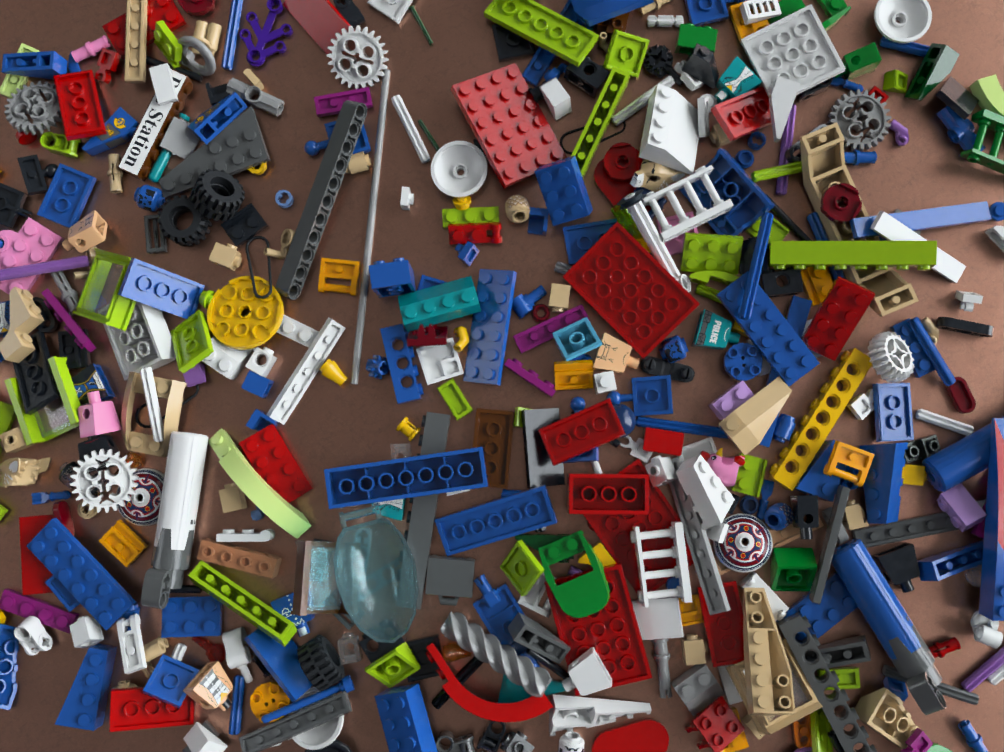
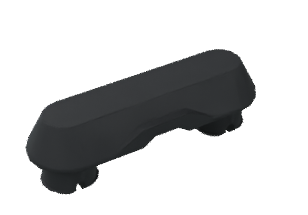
(662, 367)

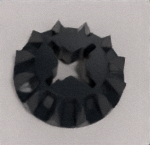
(661, 67)

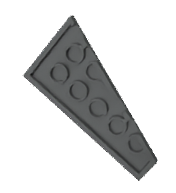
(232, 151)

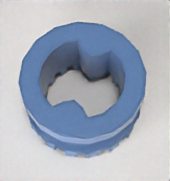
(279, 195)

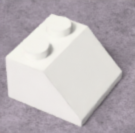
(227, 360)

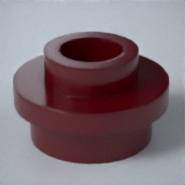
(544, 308)

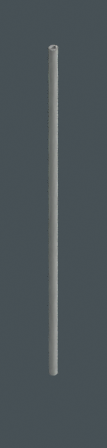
(370, 227)

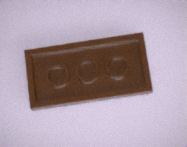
(494, 433)

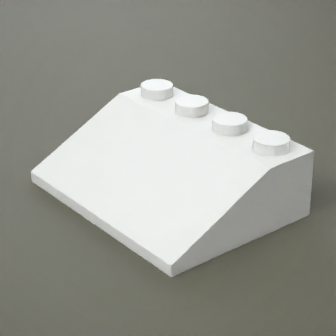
(670, 130)
(144, 341)

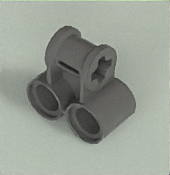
(457, 744)

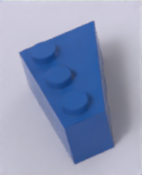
(815, 481)

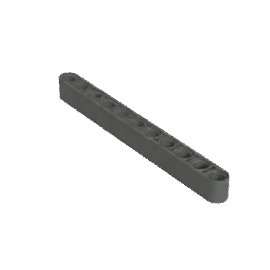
(321, 199)

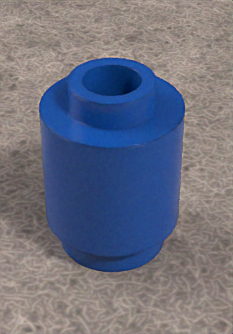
(784, 428)

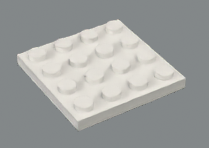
(793, 50)

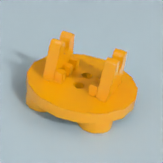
(265, 693)

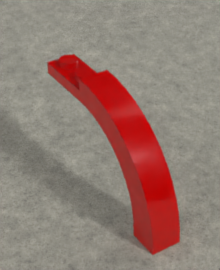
(498, 712)

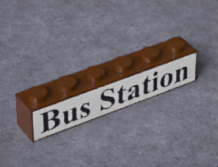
(145, 143)

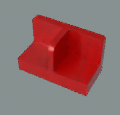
(663, 441)

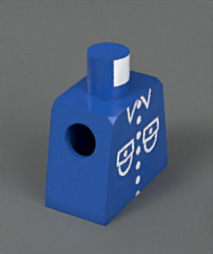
(284, 606)

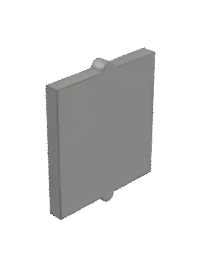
(179, 139)

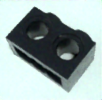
(383, 647)

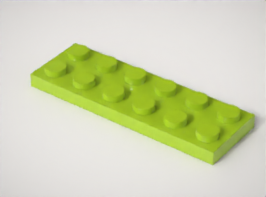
(543, 28)

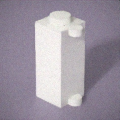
(777, 606)

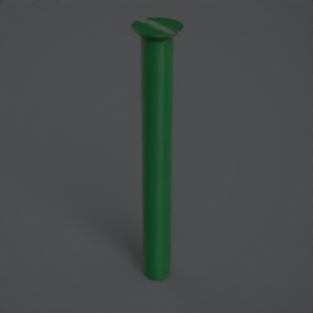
(420, 23)
(428, 134)

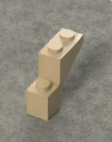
(23, 319)

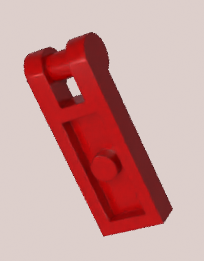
(474, 233)

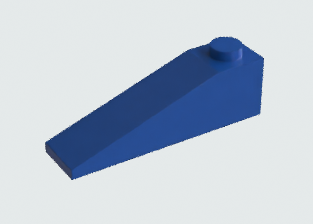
(950, 562)

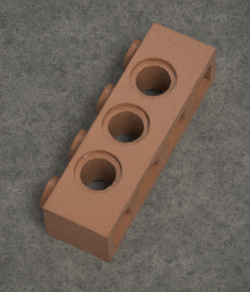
(239, 558)

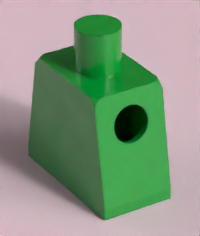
(860, 62)

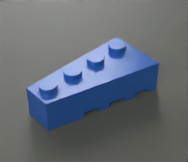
(884, 482)
(90, 690)

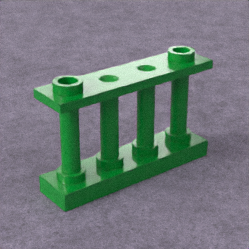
(995, 122)

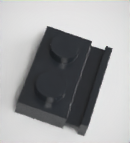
(244, 225)
(747, 254)
(68, 348)

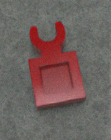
(108, 62)

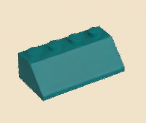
(439, 303)

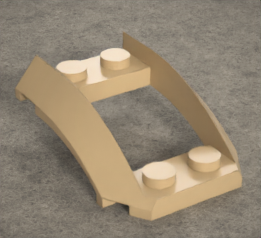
(165, 388)

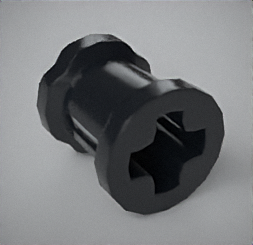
(536, 93)

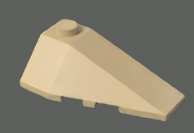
(753, 418)
(886, 716)

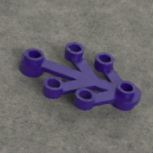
(264, 35)

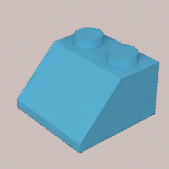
(576, 339)

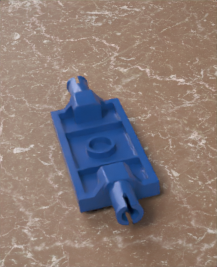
(497, 611)

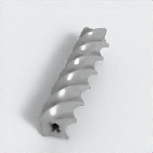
(500, 657)

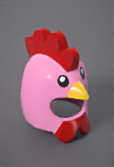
(724, 467)

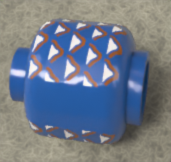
(779, 516)

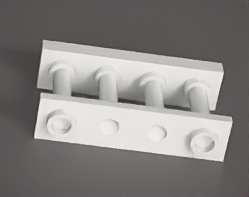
(702, 214)
(679, 571)

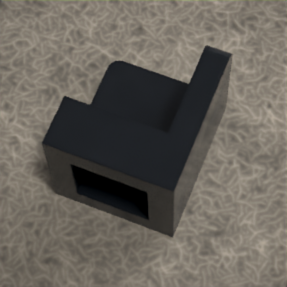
(216, 93)

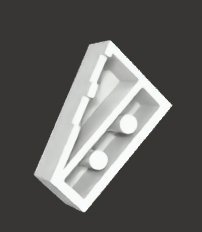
(706, 491)

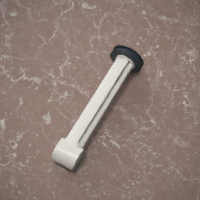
(651, 235)

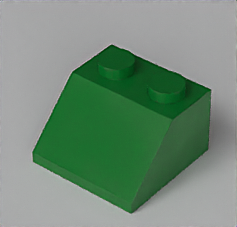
(792, 569)

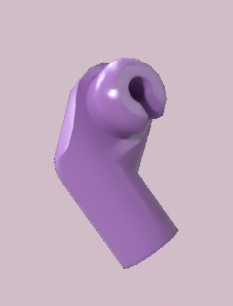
(901, 132)

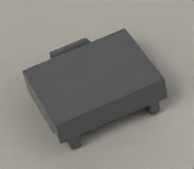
(450, 578)

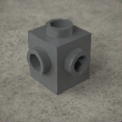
(515, 743)

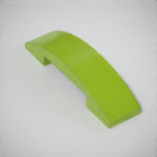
(717, 276)

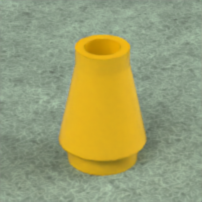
(333, 372)

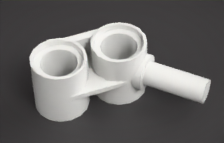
(986, 630)
(236, 654)

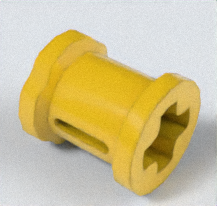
(408, 429)

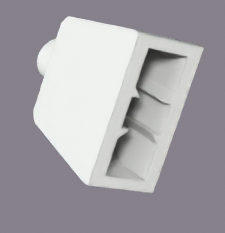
(587, 674)

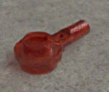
(214, 652)

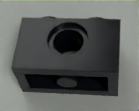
(588, 83)
(791, 278)

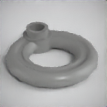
(188, 56)

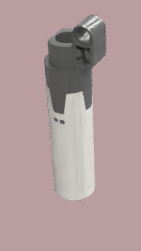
(175, 517)

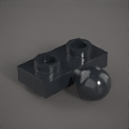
(34, 175)

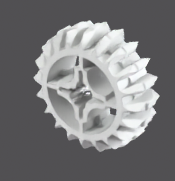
(890, 357)

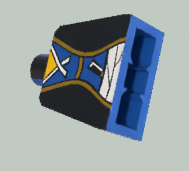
(92, 380)

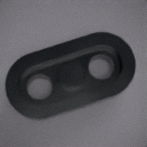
(47, 315)

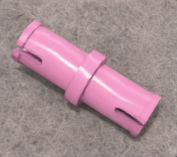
(90, 49)

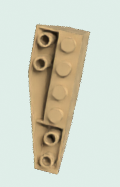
(765, 660)

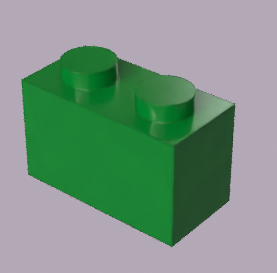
(690, 35)

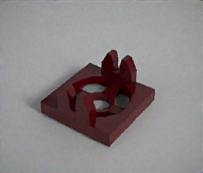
(428, 336)

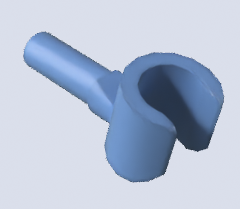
(257, 514)

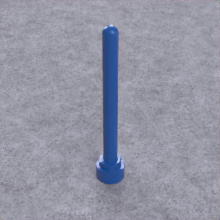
(345, 684)

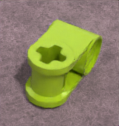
(61, 145)

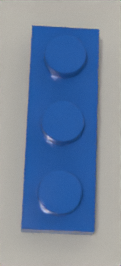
(921, 361)

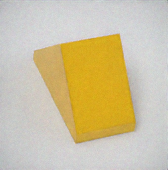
(601, 553)

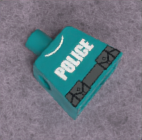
(713, 332)

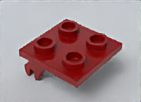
(717, 725)

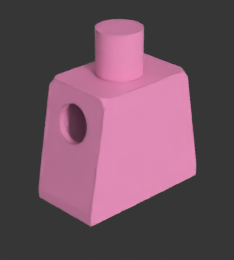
(97, 416)

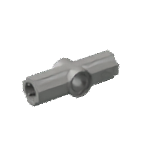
(264, 101)

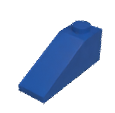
(34, 64)

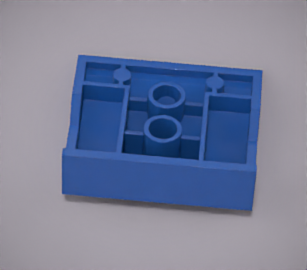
(733, 184)

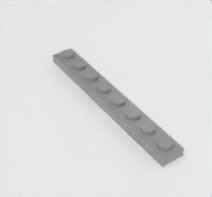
(699, 548)

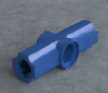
(959, 130)

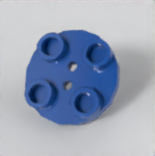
(752, 361)

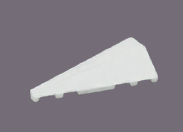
(589, 712)

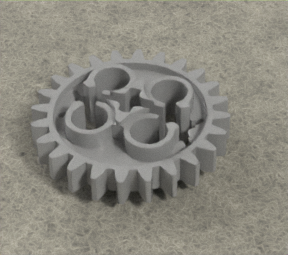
(31, 102)
(876, 116)

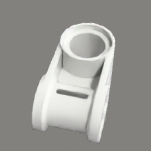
(31, 635)

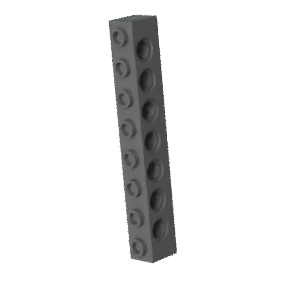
(790, 627)

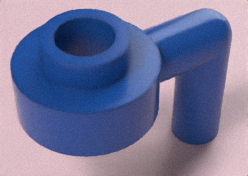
(555, 72)

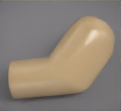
(931, 329)

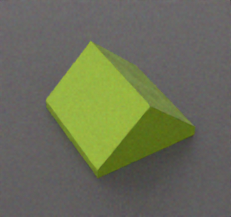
(394, 666)

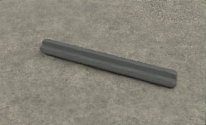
(945, 689)

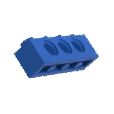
(389, 337)

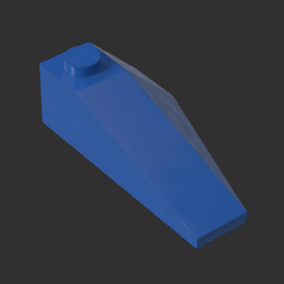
(8, 665)

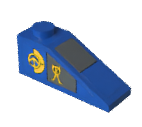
(217, 117)
(119, 130)

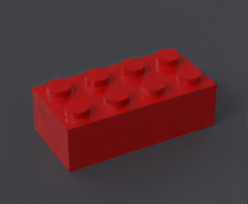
(607, 493)

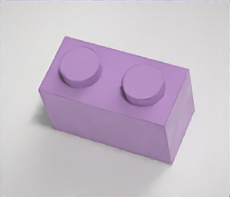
(731, 400)
(961, 508)

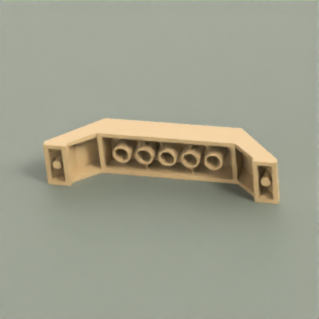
(823, 167)

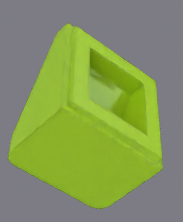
(895, 81)

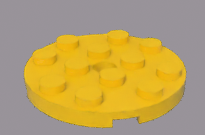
(253, 329)

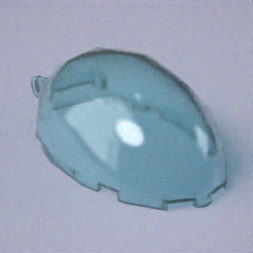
(376, 576)

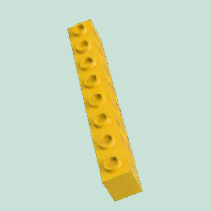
(860, 366)

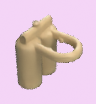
(207, 34)
(152, 650)

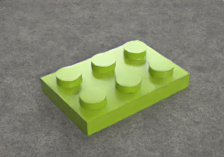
(711, 253)
(191, 341)

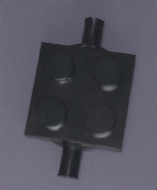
(11, 205)

